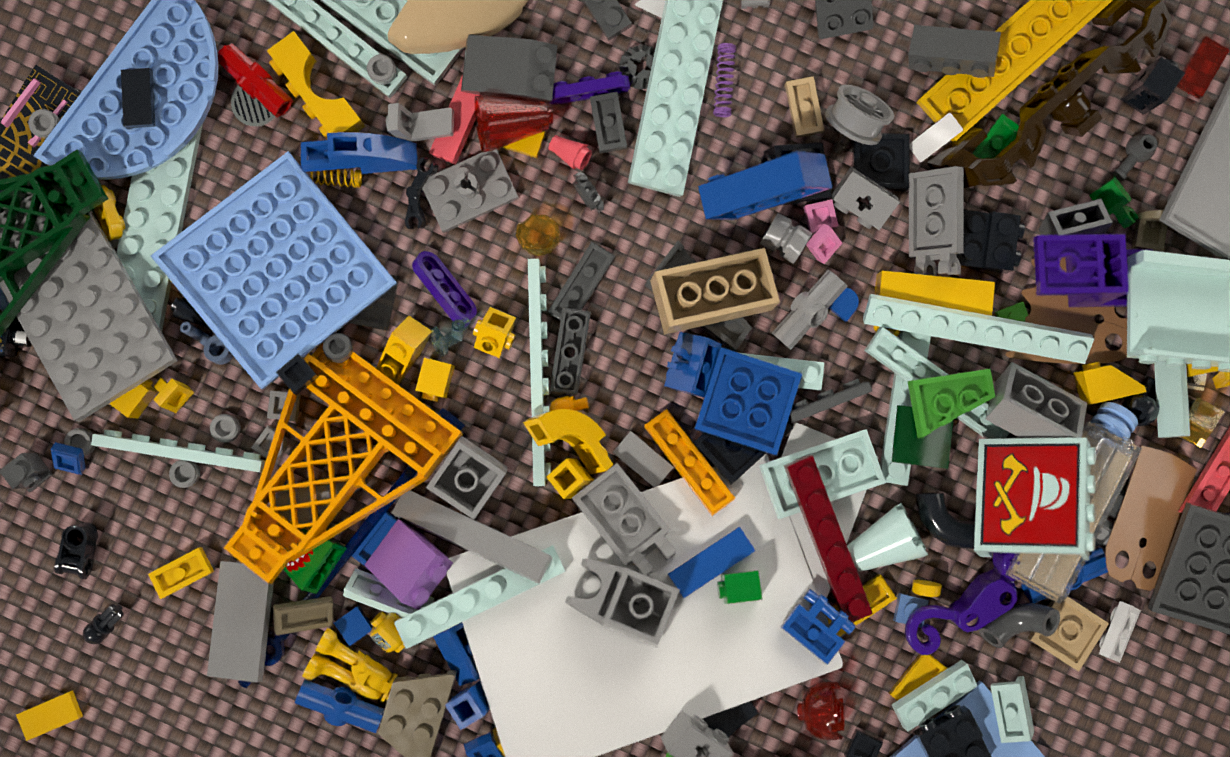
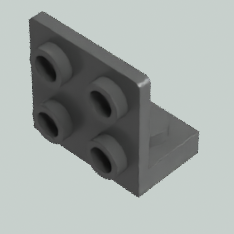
(843, 17)

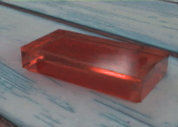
(1202, 67)

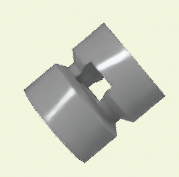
(786, 238)

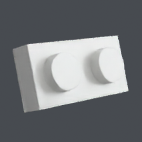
(1122, 624)

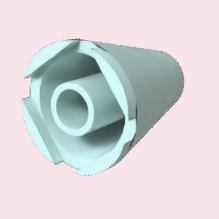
(887, 542)

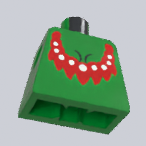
(315, 566)

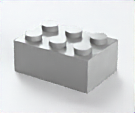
(1034, 406)

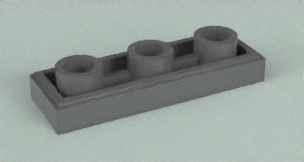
(573, 334)
(828, 400)

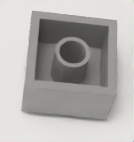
(467, 477)

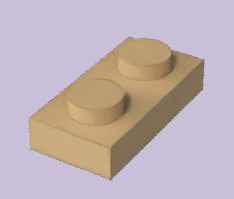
(804, 107)

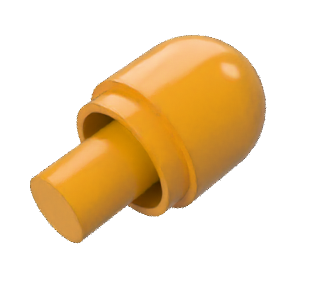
(569, 403)

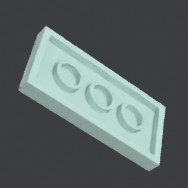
(844, 465)

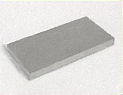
(240, 624)

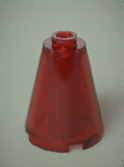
(509, 120)

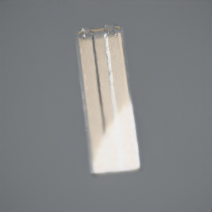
(1056, 573)

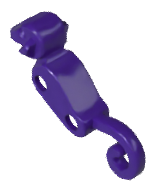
(979, 600)

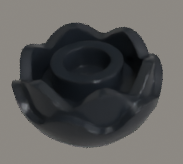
(1146, 405)

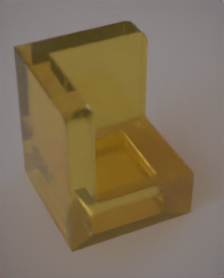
(1202, 421)

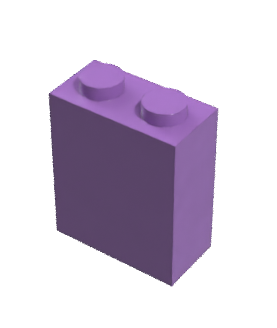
(408, 564)

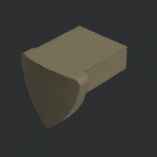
(1149, 231)

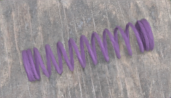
(724, 111)

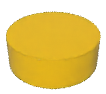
(926, 588)

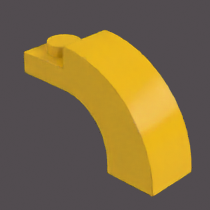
(574, 429)

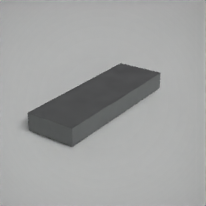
(583, 280)

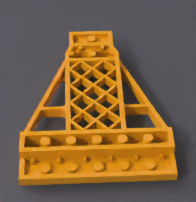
(378, 408)

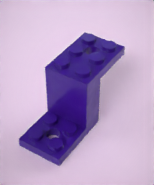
(1094, 268)

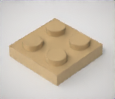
(1075, 635)

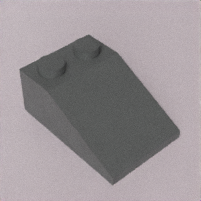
(509, 68)

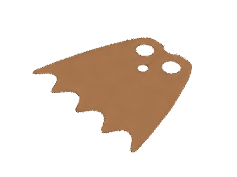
(1056, 313)

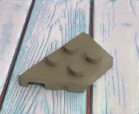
(416, 712)

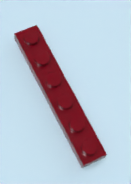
(828, 538)

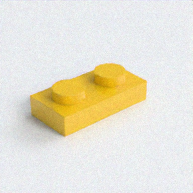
(181, 573)

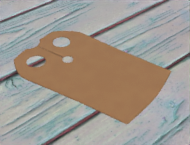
(1149, 512)

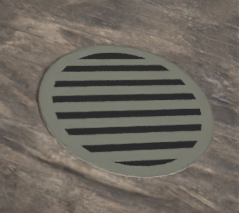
(249, 110)

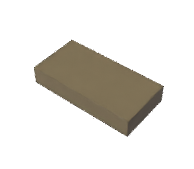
(303, 615)

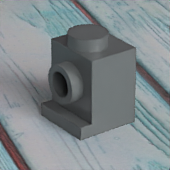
(26, 472)

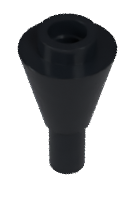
(184, 311)

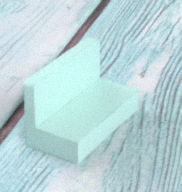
(1013, 711)

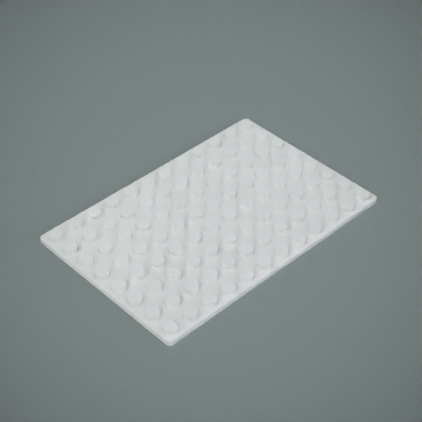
(586, 690)

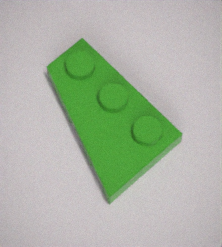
(946, 397)

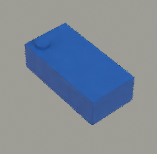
(764, 186)

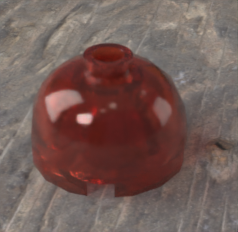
(822, 711)

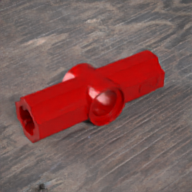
(254, 80)

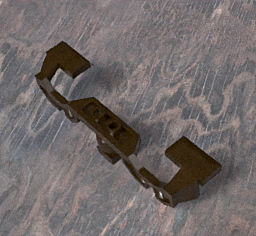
(1060, 98)

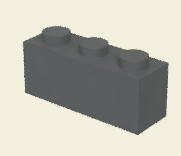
(954, 51)

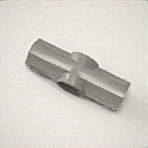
(809, 309)

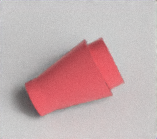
(571, 152)

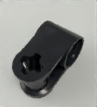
(76, 556)

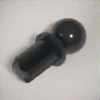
(102, 624)

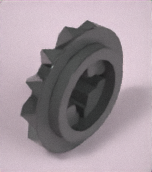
(629, 69)
(588, 192)

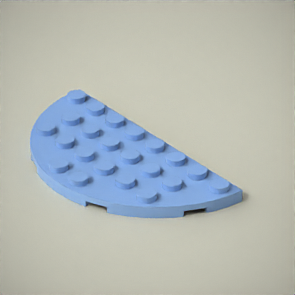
(182, 53)

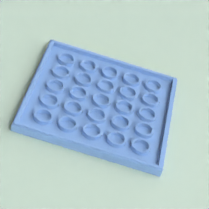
(274, 269)

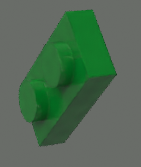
(999, 137)

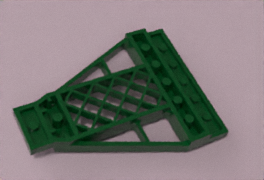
(67, 194)

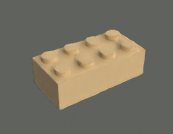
(714, 291)

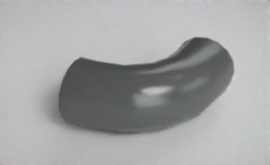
(1019, 619)

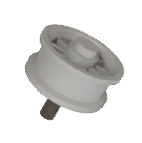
(858, 117)

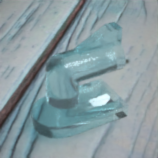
(442, 342)

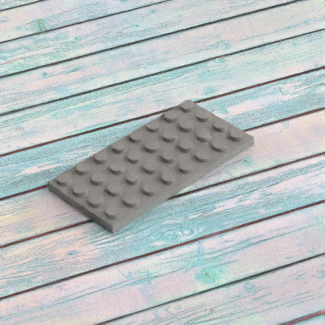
(88, 321)

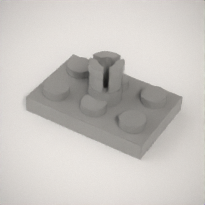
(469, 190)

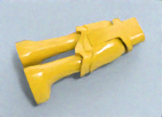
(366, 675)

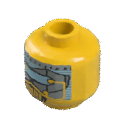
(385, 632)

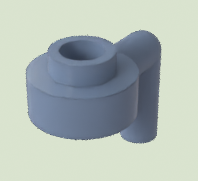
(212, 344)

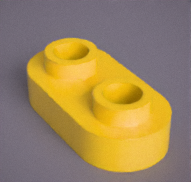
(108, 217)

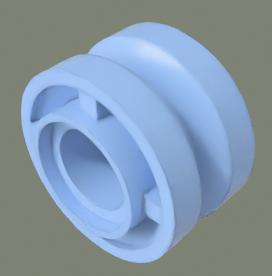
(1116, 419)

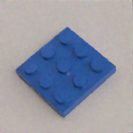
(748, 401)

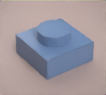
(906, 606)

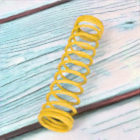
(357, 178)

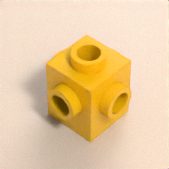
(491, 337)

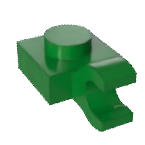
(1115, 200)

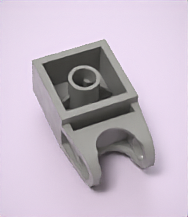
(618, 594)

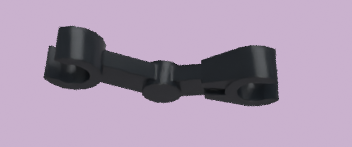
(414, 192)

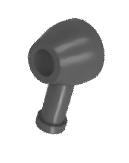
(1136, 153)

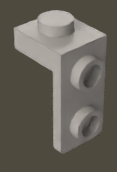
(419, 125)

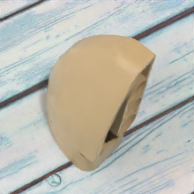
(445, 24)

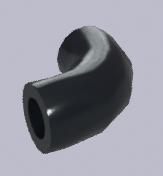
(943, 525)

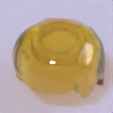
(538, 235)

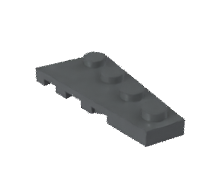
(728, 332)

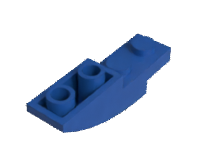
(365, 150)

